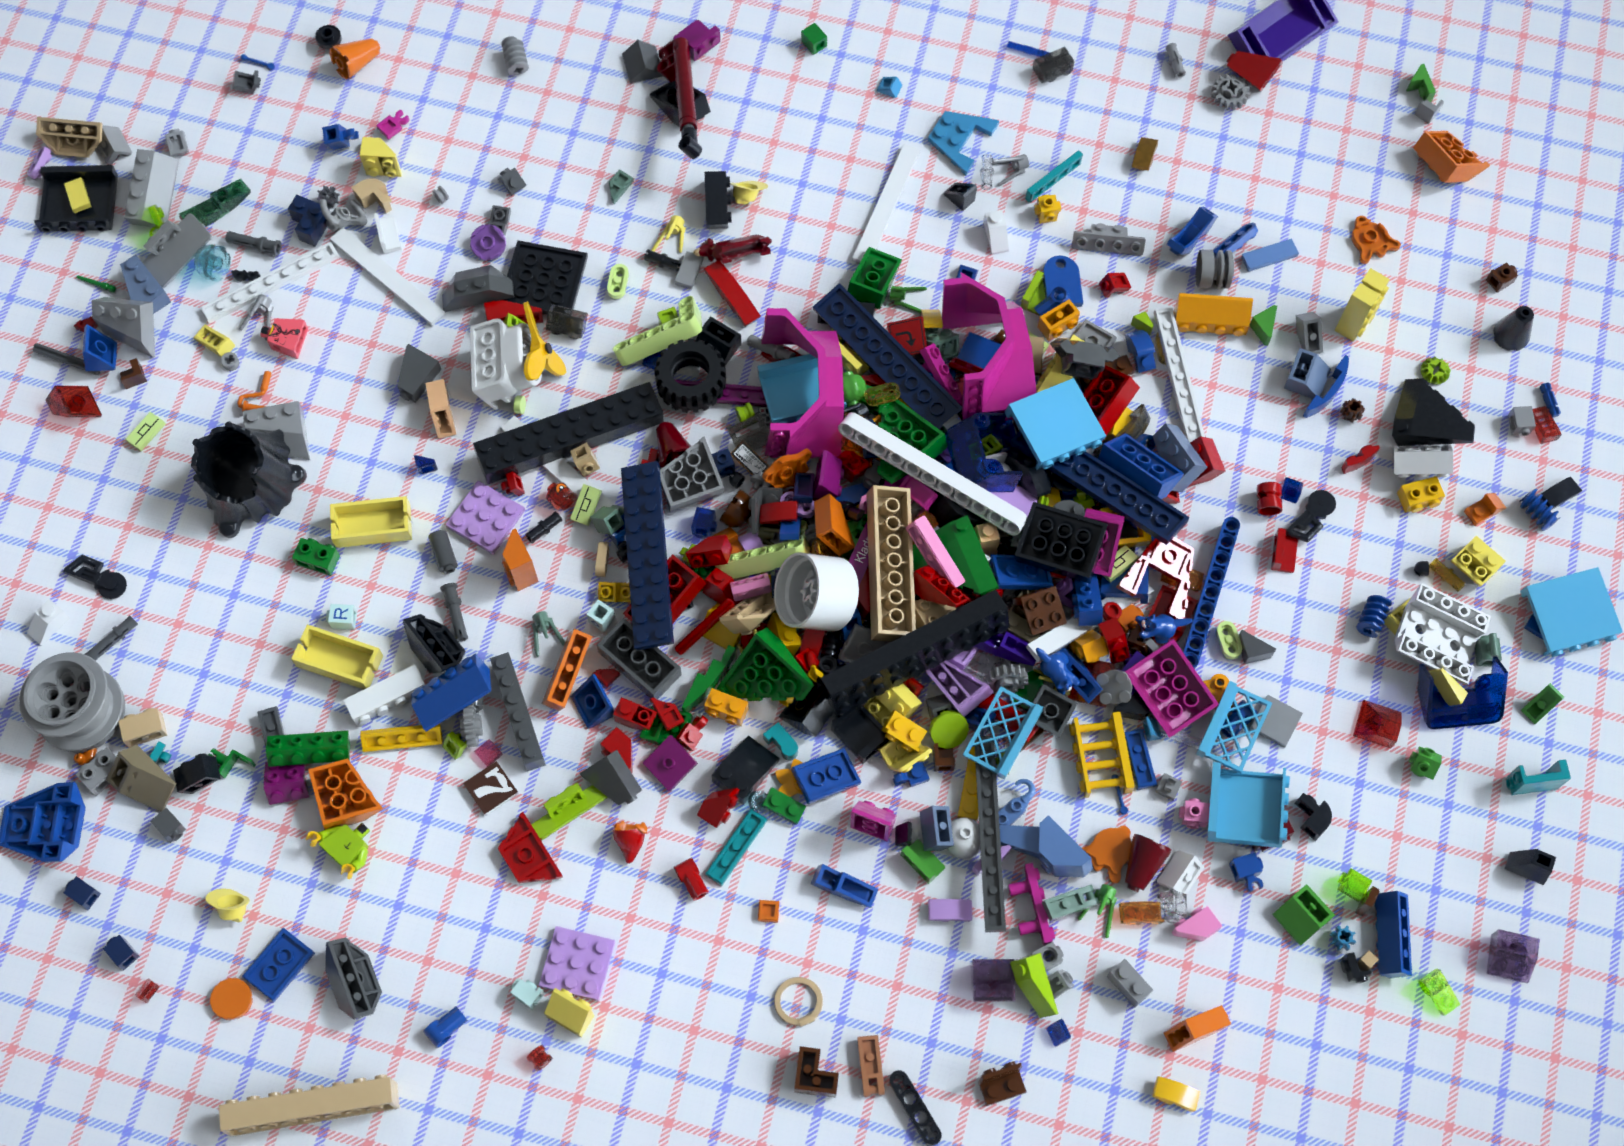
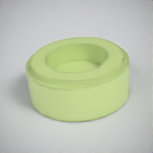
(519, 404)

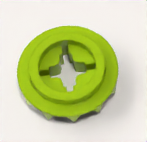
(1428, 367)

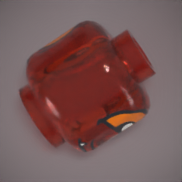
(560, 496)

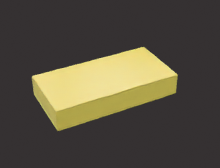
(77, 195)

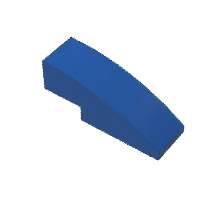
(844, 886)

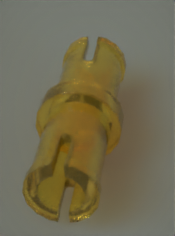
(1447, 574)

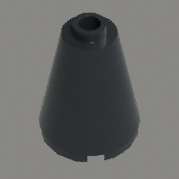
(1514, 329)

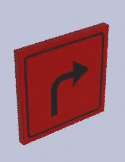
(909, 334)

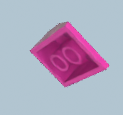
(1111, 539)
(872, 820)

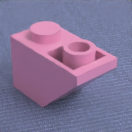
(1199, 926)

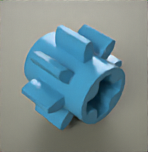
(1342, 943)

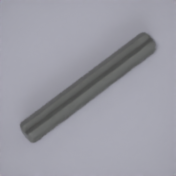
(61, 357)

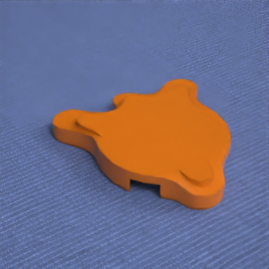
(1371, 239)
(783, 470)
(1110, 851)

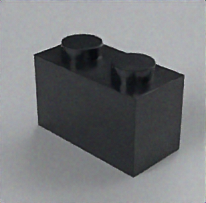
(196, 774)

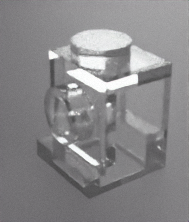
(1173, 905)

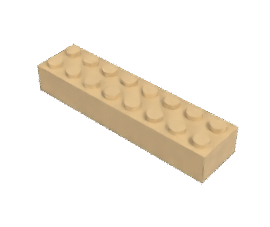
(890, 563)
(308, 1106)

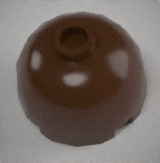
(737, 511)

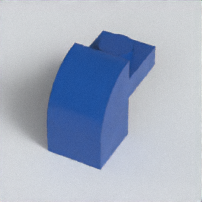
(1142, 348)

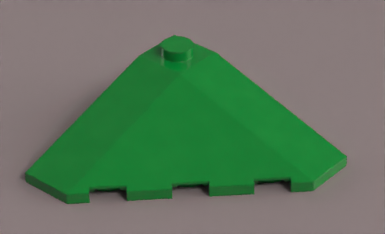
(911, 429)
(966, 552)
(766, 671)

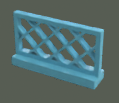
(1218, 719)
(1018, 740)

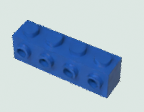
(1087, 602)
(1393, 934)

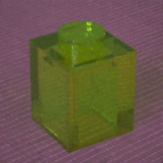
(1353, 884)

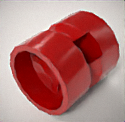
(1269, 498)

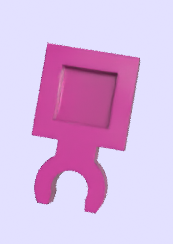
(392, 125)

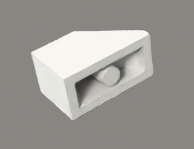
(996, 231)
(46, 622)

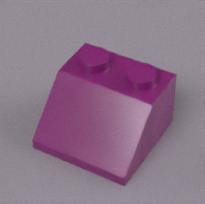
(828, 476)

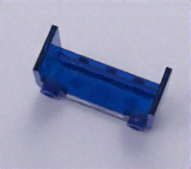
(969, 456)
(1480, 707)

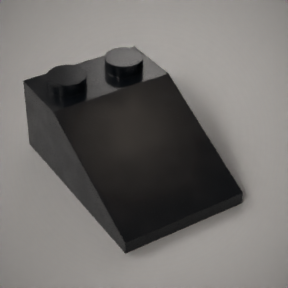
(666, 99)
(745, 768)

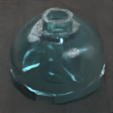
(212, 261)

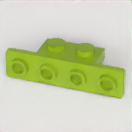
(566, 808)

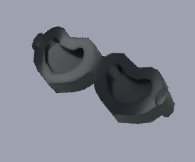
(243, 275)

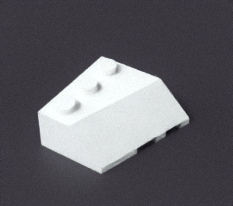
(1423, 461)

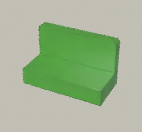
(922, 861)

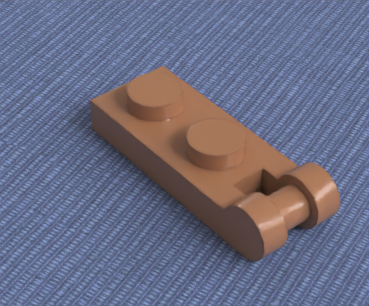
(870, 1064)

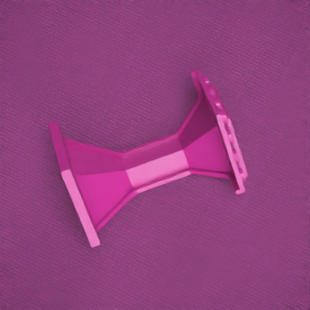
(1011, 370)
(820, 423)

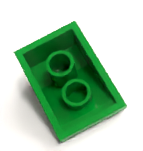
(874, 277)

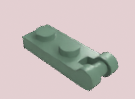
(1070, 902)

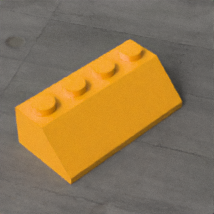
(1213, 314)

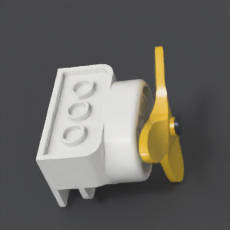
(509, 358)

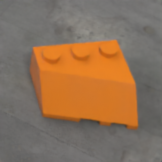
(1448, 157)
(518, 563)
(342, 794)

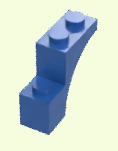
(1191, 233)

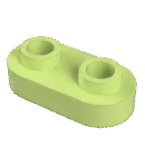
(616, 282)
(1229, 641)

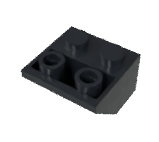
(721, 337)

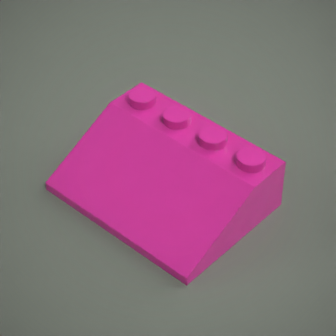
(1171, 688)

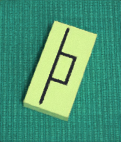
(145, 431)
(586, 504)
(1124, 560)

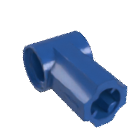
(1051, 301)
(1245, 712)
(440, 1030)

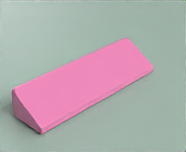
(934, 550)

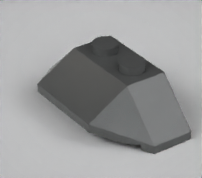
(476, 288)
(352, 978)

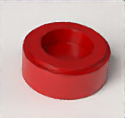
(1111, 610)

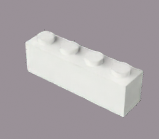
(383, 695)

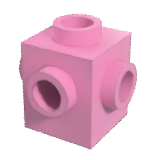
(1194, 813)

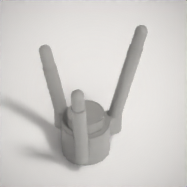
(1018, 162)
(261, 305)

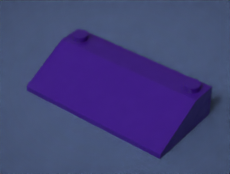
(1284, 28)

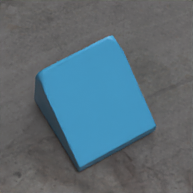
(890, 86)
(1151, 729)

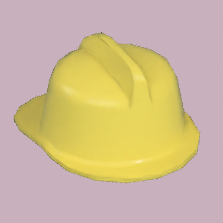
(747, 191)
(228, 904)

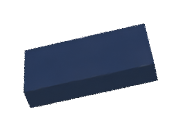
(804, 487)

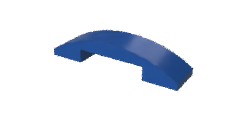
(1319, 403)

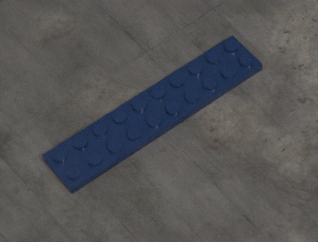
(886, 356)
(1116, 493)
(647, 556)

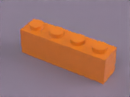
(566, 670)

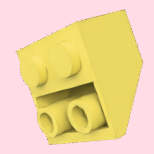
(378, 158)
(1478, 561)
(896, 699)
(569, 1012)

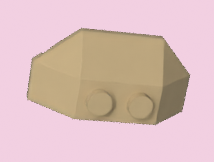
(69, 136)
(749, 614)

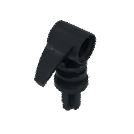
(830, 652)

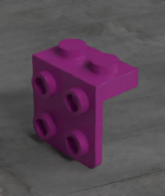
(700, 38)
(285, 783)

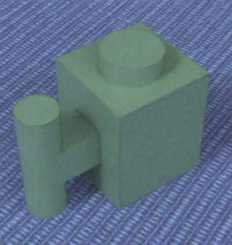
(608, 519)
(1486, 649)

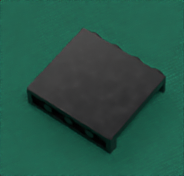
(55, 205)

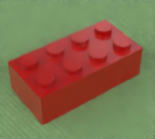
(1109, 396)
(683, 586)

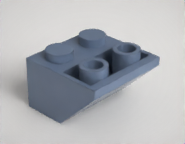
(1307, 374)

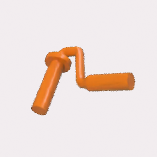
(264, 387)

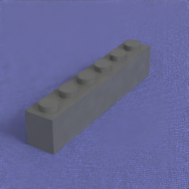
(517, 712)

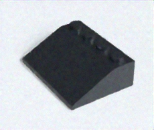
(1061, 542)

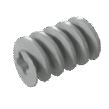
(514, 55)

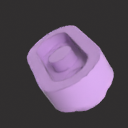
(43, 156)
(788, 496)

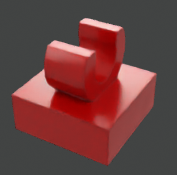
(513, 484)

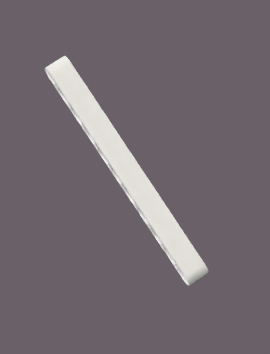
(933, 473)

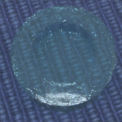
(756, 799)

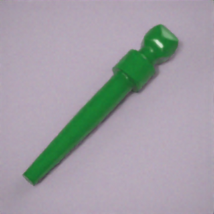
(103, 285)

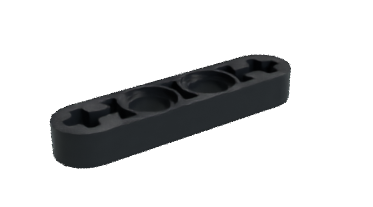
(912, 1109)

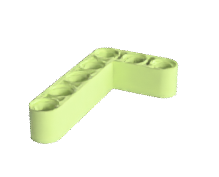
(660, 337)
(766, 557)

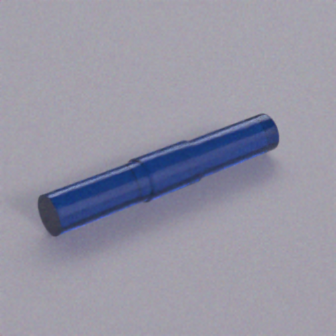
(1026, 49)

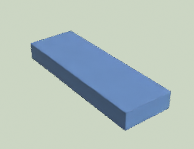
(1270, 255)

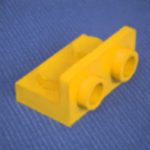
(904, 731)

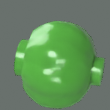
(853, 387)

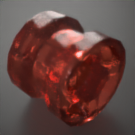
(539, 1058)

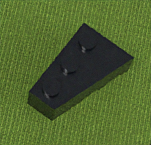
(717, 199)

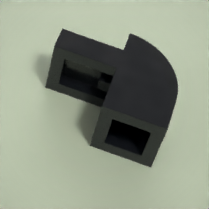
(1319, 817)

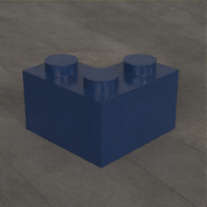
(310, 218)

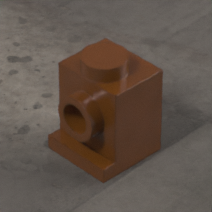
(1502, 277)

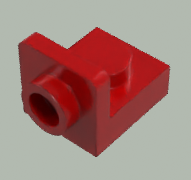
(1114, 283)

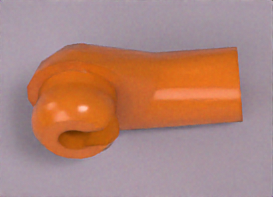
(85, 757)

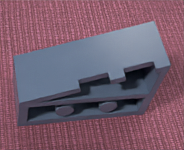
(142, 284)
(1178, 451)

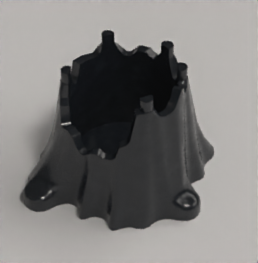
(244, 474)

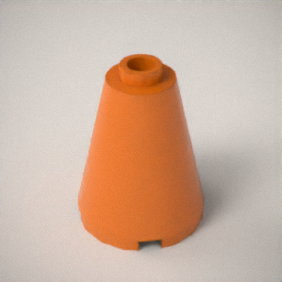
(353, 56)

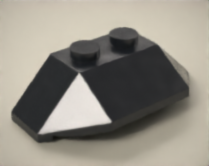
(1034, 481)
(433, 643)

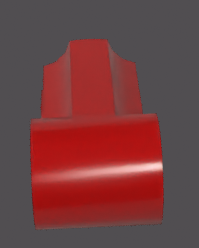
(689, 875)

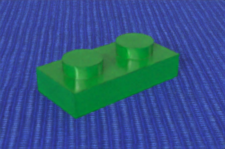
(783, 805)

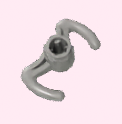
(341, 216)

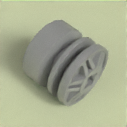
(1217, 269)

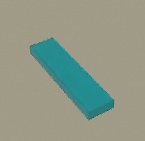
(1054, 176)
(736, 847)

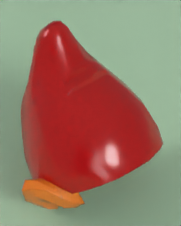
(629, 838)

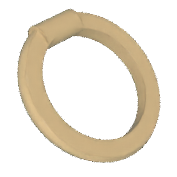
(806, 1019)

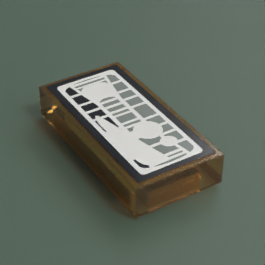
(749, 459)

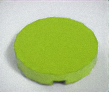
(949, 729)

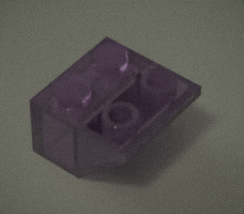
(1512, 955)
(992, 980)

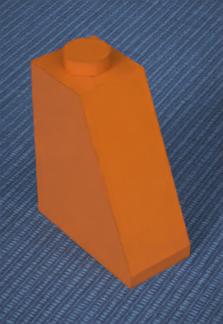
(832, 525)
(1197, 1028)

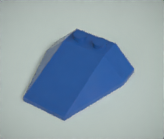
(45, 823)

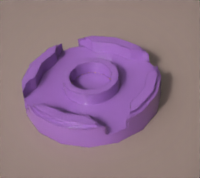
(488, 242)

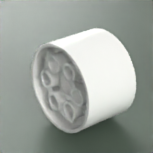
(816, 592)

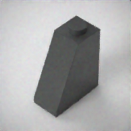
(415, 372)
(613, 779)

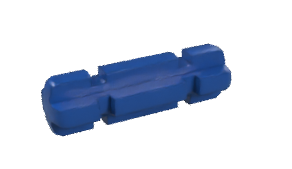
(1550, 399)

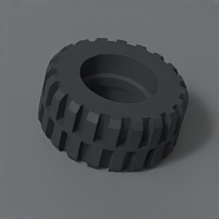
(690, 354)

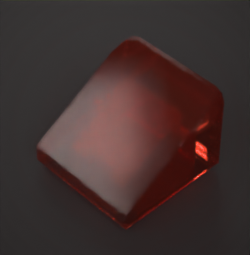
(147, 990)

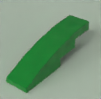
(703, 683)

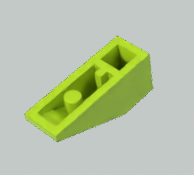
(1034, 983)

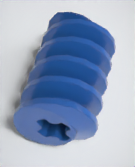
(1539, 510)
(1373, 615)

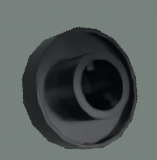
(328, 36)

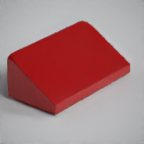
(963, 367)

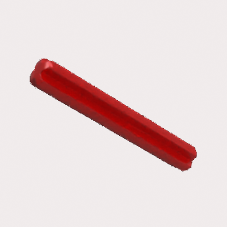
(704, 626)

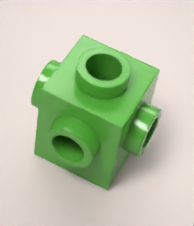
(1425, 762)

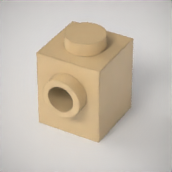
(585, 459)

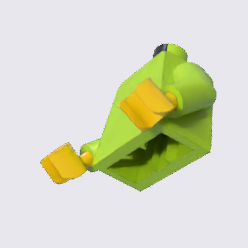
(343, 846)

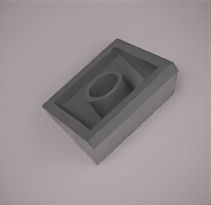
(641, 61)

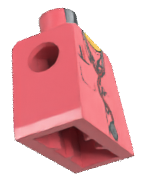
(286, 336)

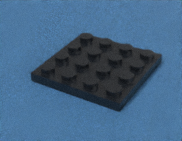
(546, 275)

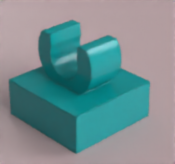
(158, 753)

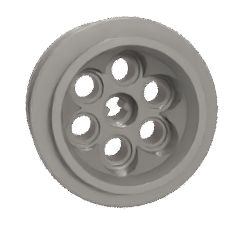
(84, 717)

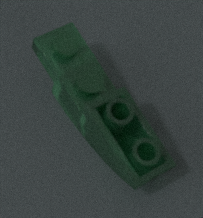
(220, 203)

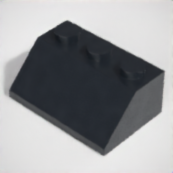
(811, 713)

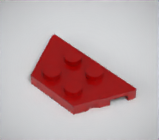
(527, 854)

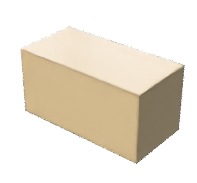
(1367, 961)

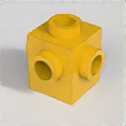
(1047, 208)

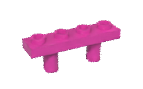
(940, 371)
(1037, 894)

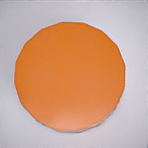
(231, 999)

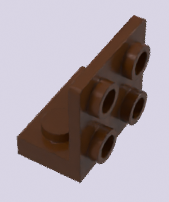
(1042, 609)
(1002, 1084)

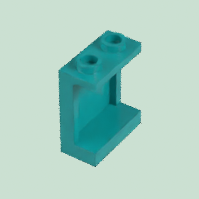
(1554, 778)

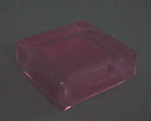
(488, 752)

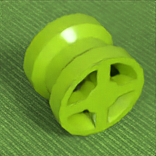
(744, 412)

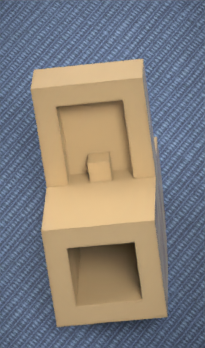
(370, 191)

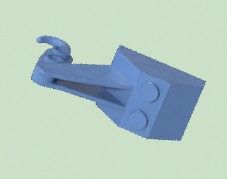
(1047, 842)

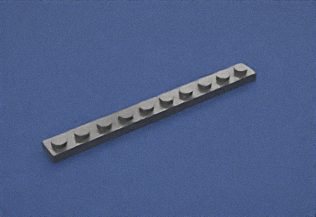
(990, 841)

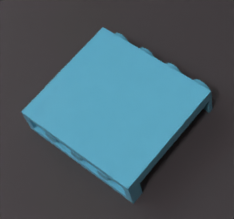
(790, 387)
(1057, 423)
(1573, 611)
(1248, 807)

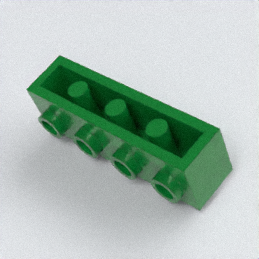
(307, 748)

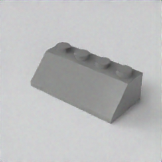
(150, 184)

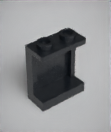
(859, 732)

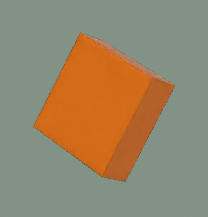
(768, 911)

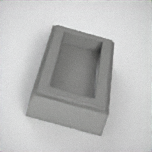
(689, 270)

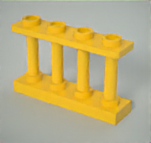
(1117, 743)

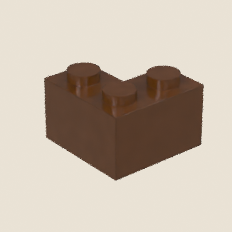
(810, 1079)

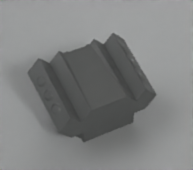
(1083, 358)

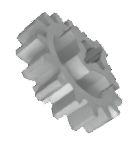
(1228, 91)
(1008, 677)
(471, 725)

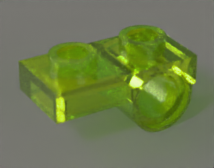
(157, 215)
(1439, 990)

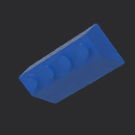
(1140, 465)
(451, 691)

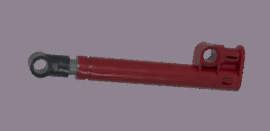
(676, 67)

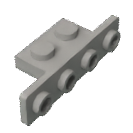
(1108, 239)

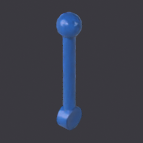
(270, 65)
(1123, 810)

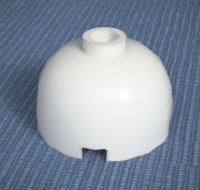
(965, 838)

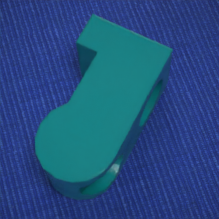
(782, 740)

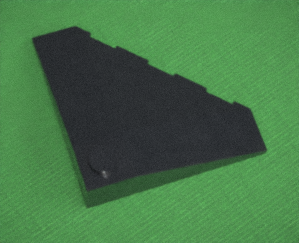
(1427, 418)

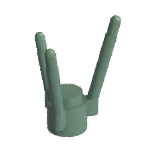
(542, 623)

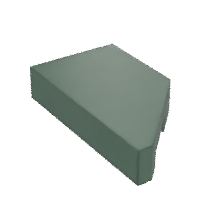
(619, 184)

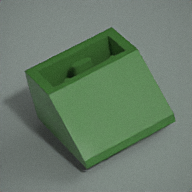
(1303, 914)

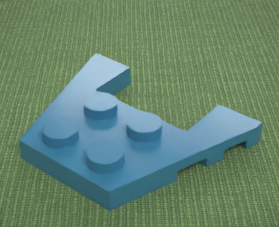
(954, 131)

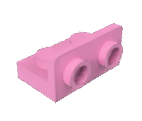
(750, 587)

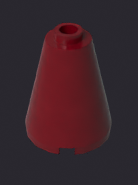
(670, 443)
(1144, 861)

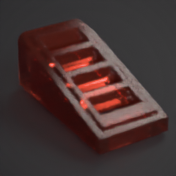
(1544, 437)

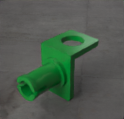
(227, 762)

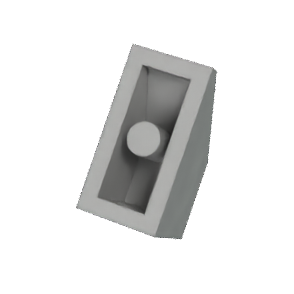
(1310, 332)

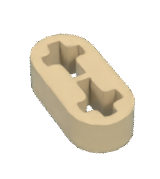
(602, 559)

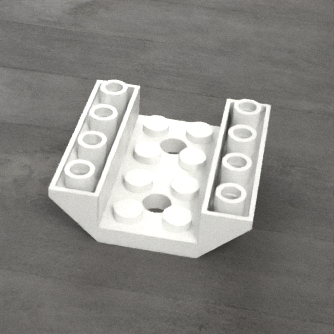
(1442, 622)

